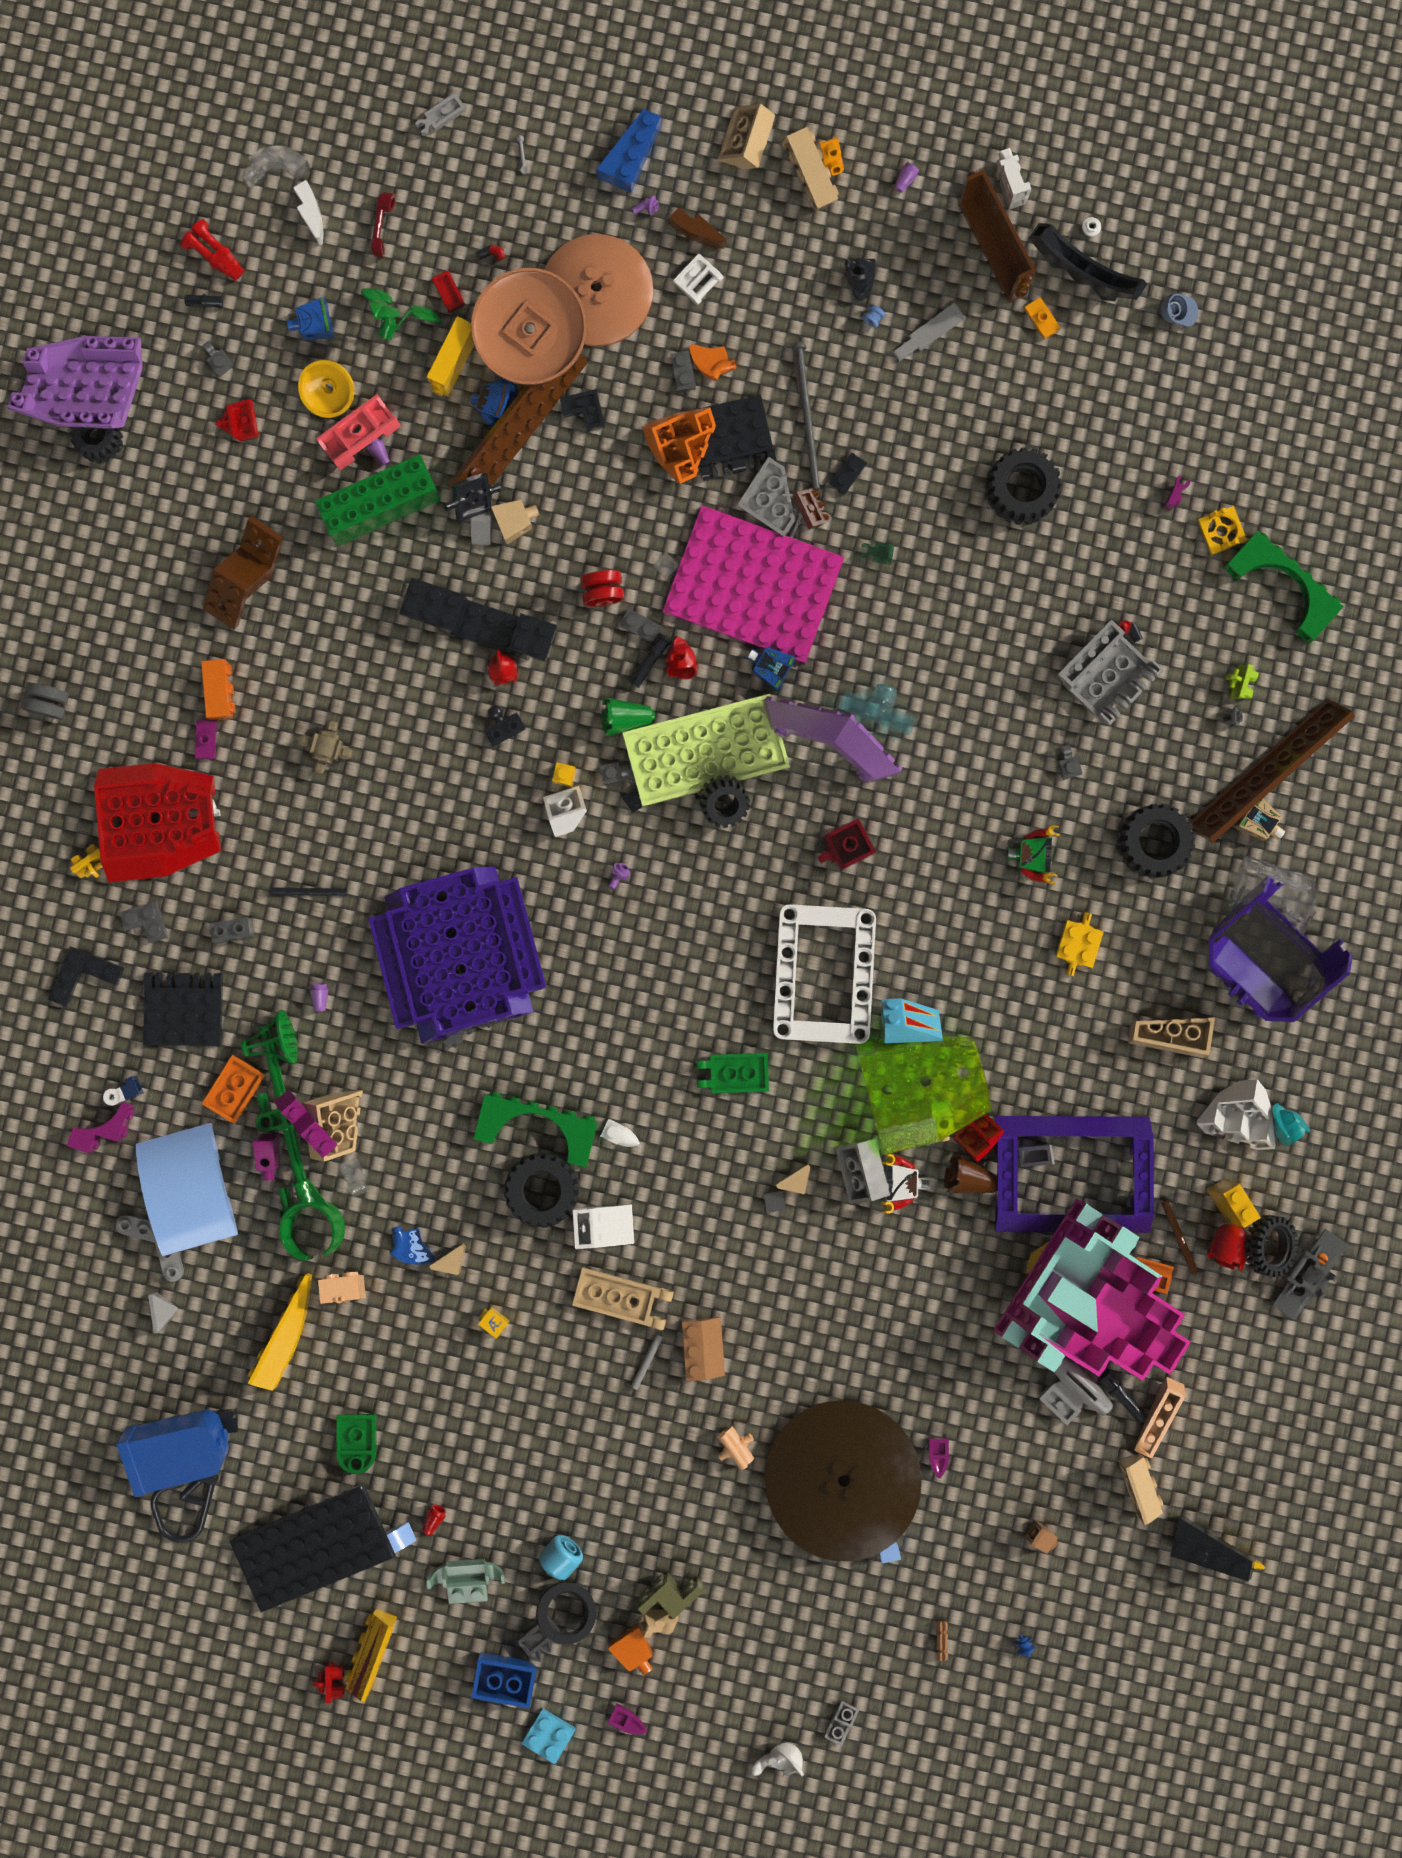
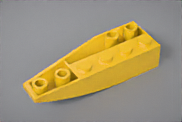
(283, 1340)

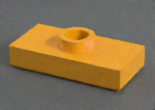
(1042, 318)

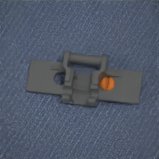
(1316, 1276)

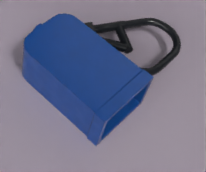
(173, 1453)

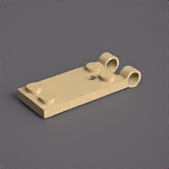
(612, 1297)

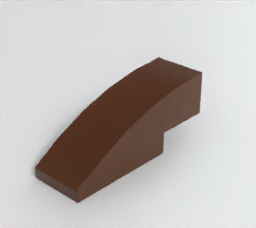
(696, 229)

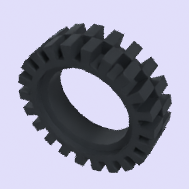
(1256, 1245)

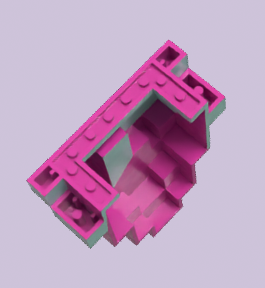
(1093, 1302)

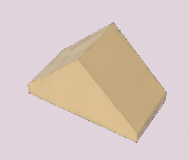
(795, 1181)
(451, 1262)

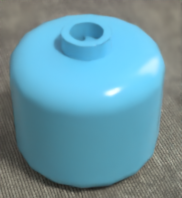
(561, 1557)

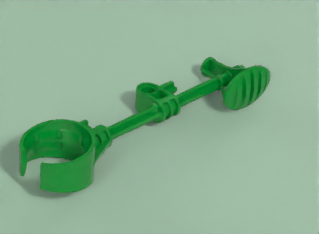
(305, 1190)

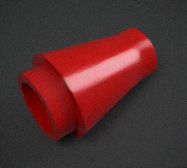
(434, 1518)

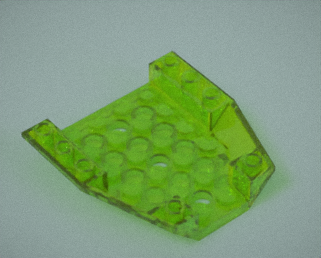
(919, 1113)

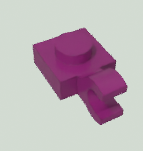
(1175, 498)

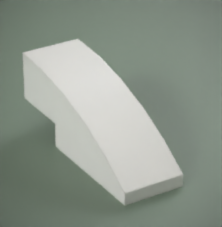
(310, 210)

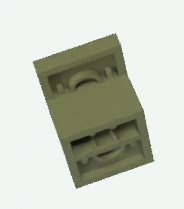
(670, 1595)

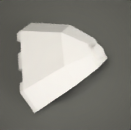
(1241, 1115)

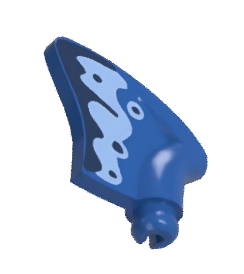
(409, 1247)

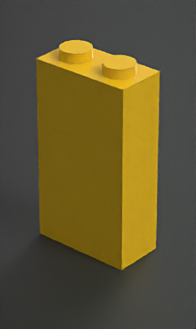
(451, 357)
(1233, 1203)

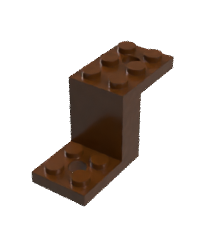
(242, 572)

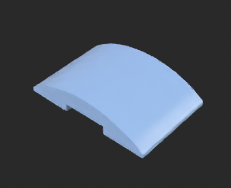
(185, 1190)

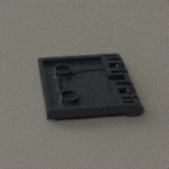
(738, 434)
(183, 1013)

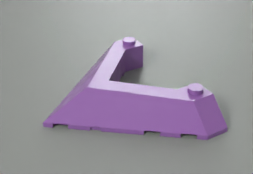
(834, 729)

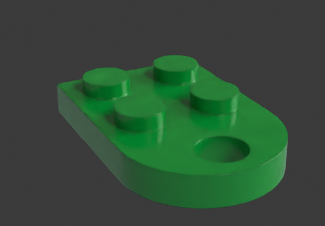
(356, 1441)

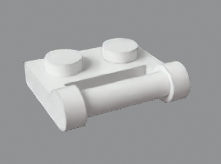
(693, 274)

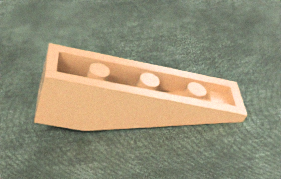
(1160, 1416)

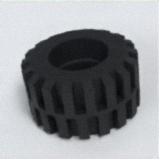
(100, 451)
(726, 815)

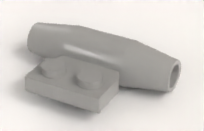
(1073, 1390)

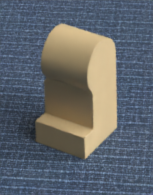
(656, 1621)

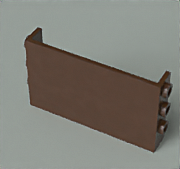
(996, 236)

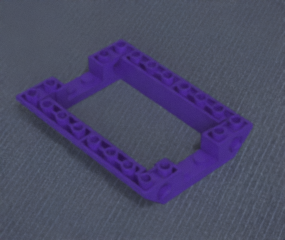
(1141, 1148)

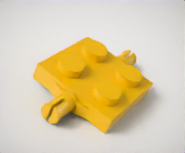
(1079, 944)

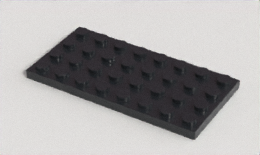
(312, 1548)

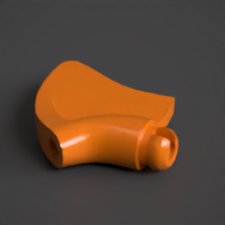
(711, 361)

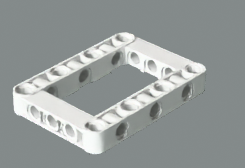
(862, 977)

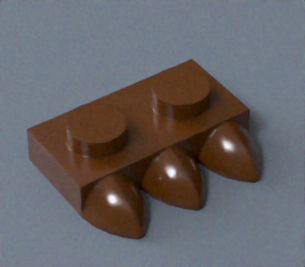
(811, 508)

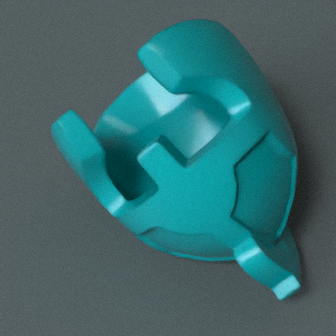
(1288, 1125)

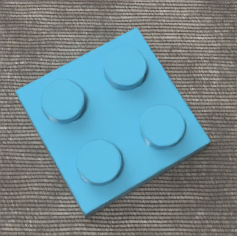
(548, 1736)

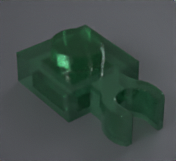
(881, 553)

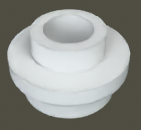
(1087, 230)

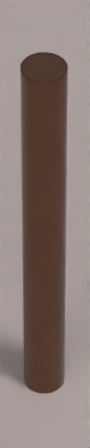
(1179, 1236)

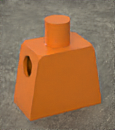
(632, 1650)

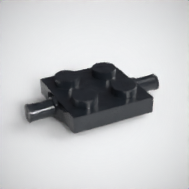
(472, 496)

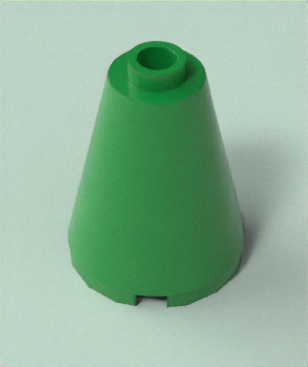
(625, 716)

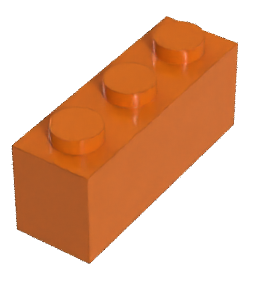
(218, 689)

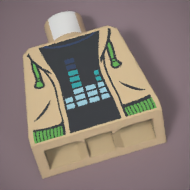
(1261, 822)

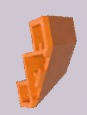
(680, 441)

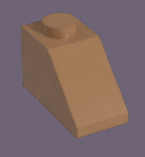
(1041, 1537)

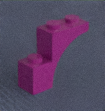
(305, 1123)
(115, 1129)

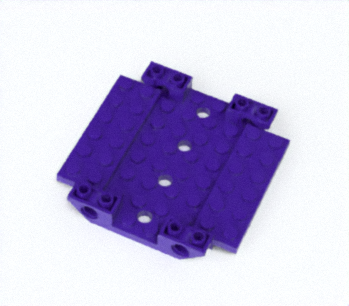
(490, 941)

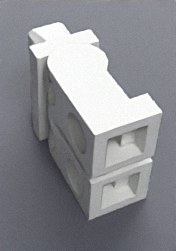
(1012, 185)

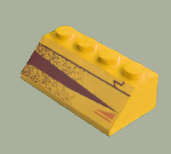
(370, 1654)

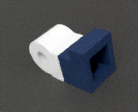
(124, 1093)

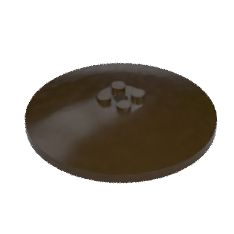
(805, 1472)

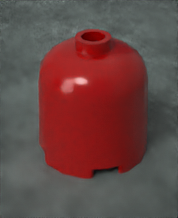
(1229, 1247)

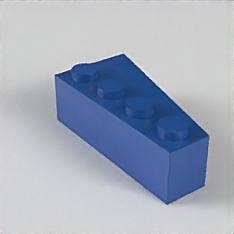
(630, 153)

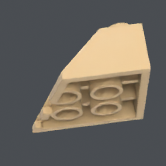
(338, 1117)

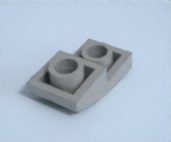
(841, 1723)

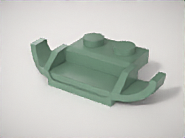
(466, 1579)

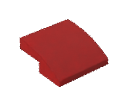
(979, 1136)

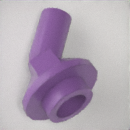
(650, 204)
(620, 871)

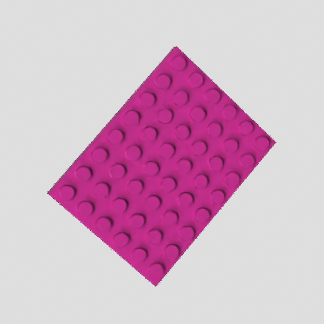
(753, 584)

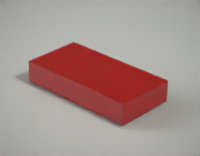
(448, 291)

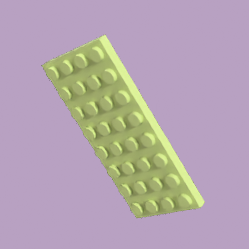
(687, 751)

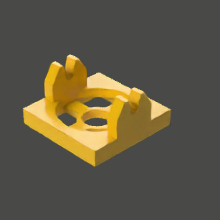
(1230, 513)

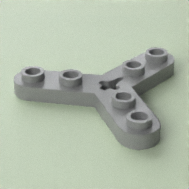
(141, 1228)

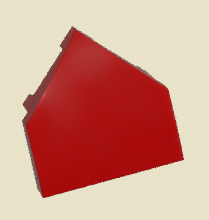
(240, 420)

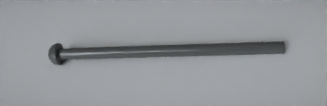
(797, 349)

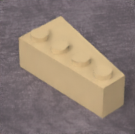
(811, 168)
(1179, 1036)

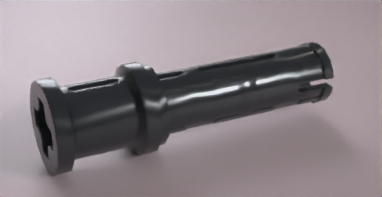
(655, 652)
(1116, 1389)

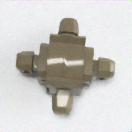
(325, 747)

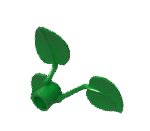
(380, 309)

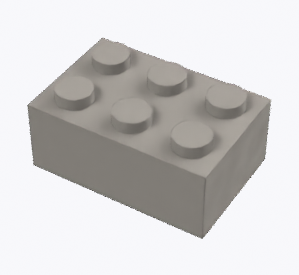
(862, 1171)

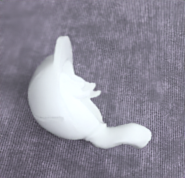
(782, 1757)

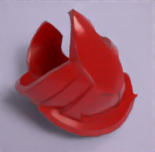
(681, 660)
(502, 669)

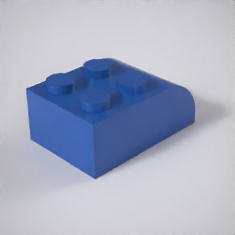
(504, 1680)

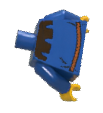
(495, 399)

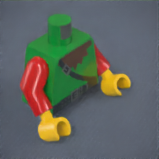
(1034, 854)

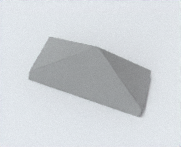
(161, 1311)

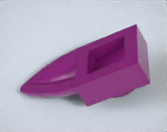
(939, 1454)
(626, 1720)

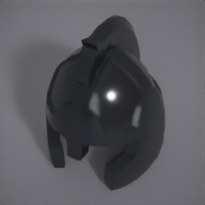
(860, 276)

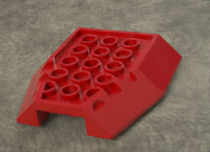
(148, 848)

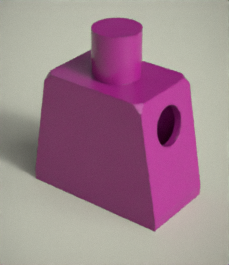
(267, 1147)

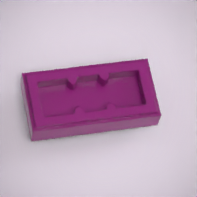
(205, 739)

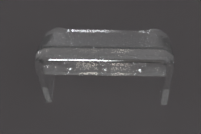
(1295, 896)

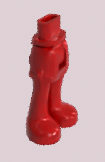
(221, 259)

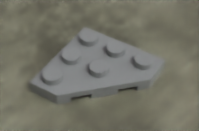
(770, 498)

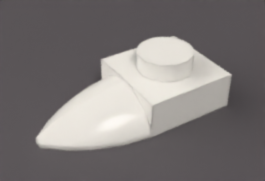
(619, 1134)

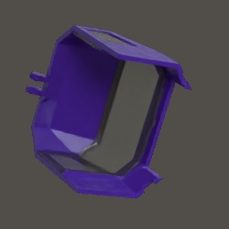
(1270, 961)

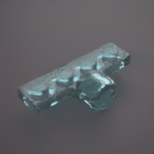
(879, 709)

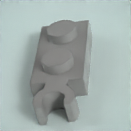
(441, 114)

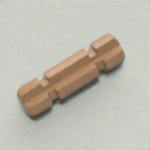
(942, 1640)

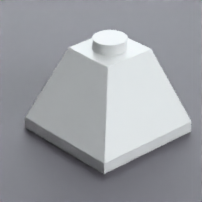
(565, 810)

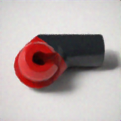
(493, 250)
(1131, 628)

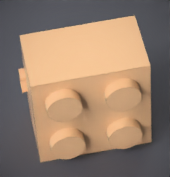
(341, 1289)

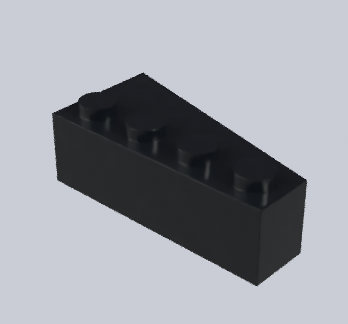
(1210, 1551)

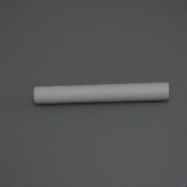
(646, 1362)

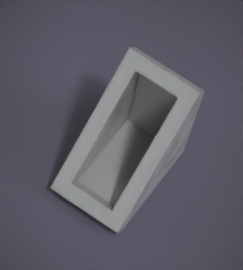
(481, 528)
(1036, 1155)

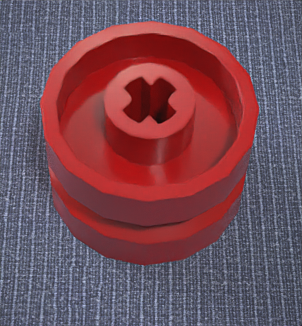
(602, 588)

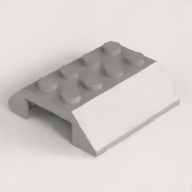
(1108, 673)

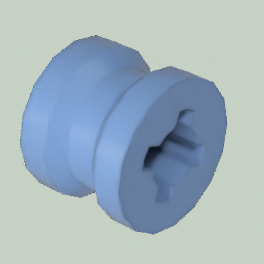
(873, 316)

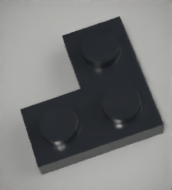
(586, 404)

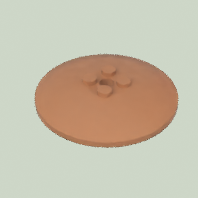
(625, 282)
(523, 299)

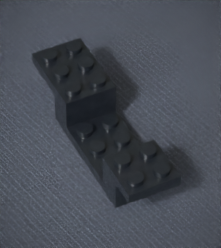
(477, 623)

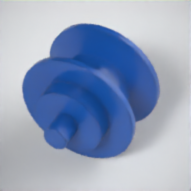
(1024, 1645)

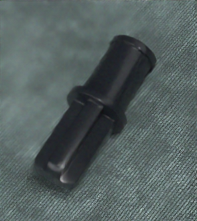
(203, 301)

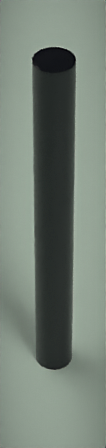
(309, 891)

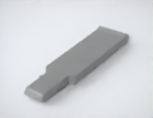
(931, 331)

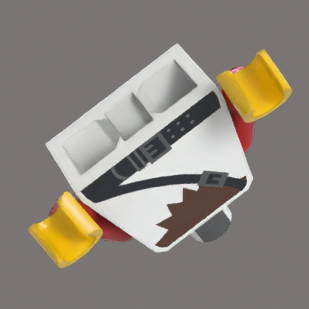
(902, 1183)

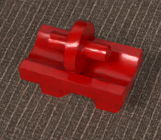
(331, 1691)

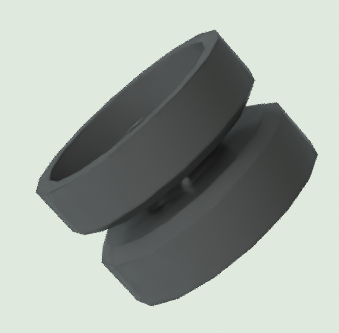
(45, 700)

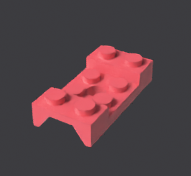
(342, 443)

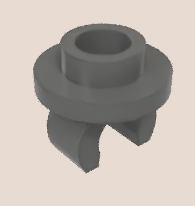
(1236, 717)

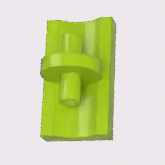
(1239, 681)

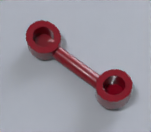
(385, 203)

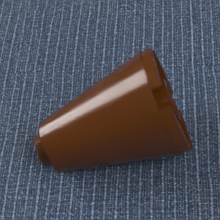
(968, 1177)

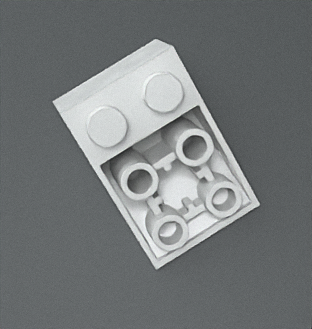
(603, 1226)

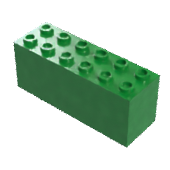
(378, 500)

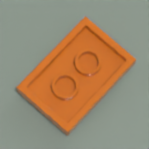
(233, 1089)

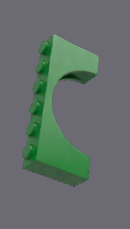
(1318, 603)
(577, 1130)

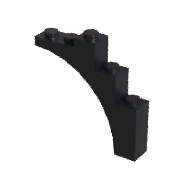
(1082, 268)

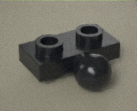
(503, 728)

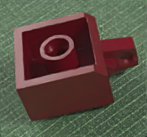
(844, 856)

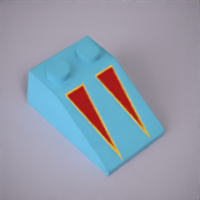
(909, 1022)

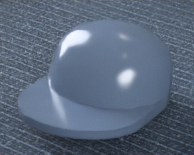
(1179, 310)

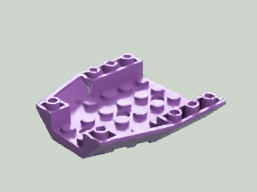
(82, 364)

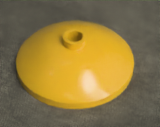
(318, 396)

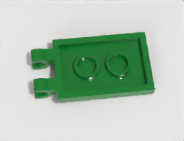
(736, 1073)

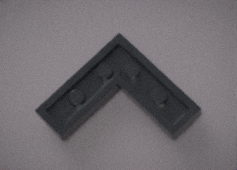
(72, 968)

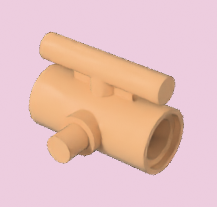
(736, 1447)

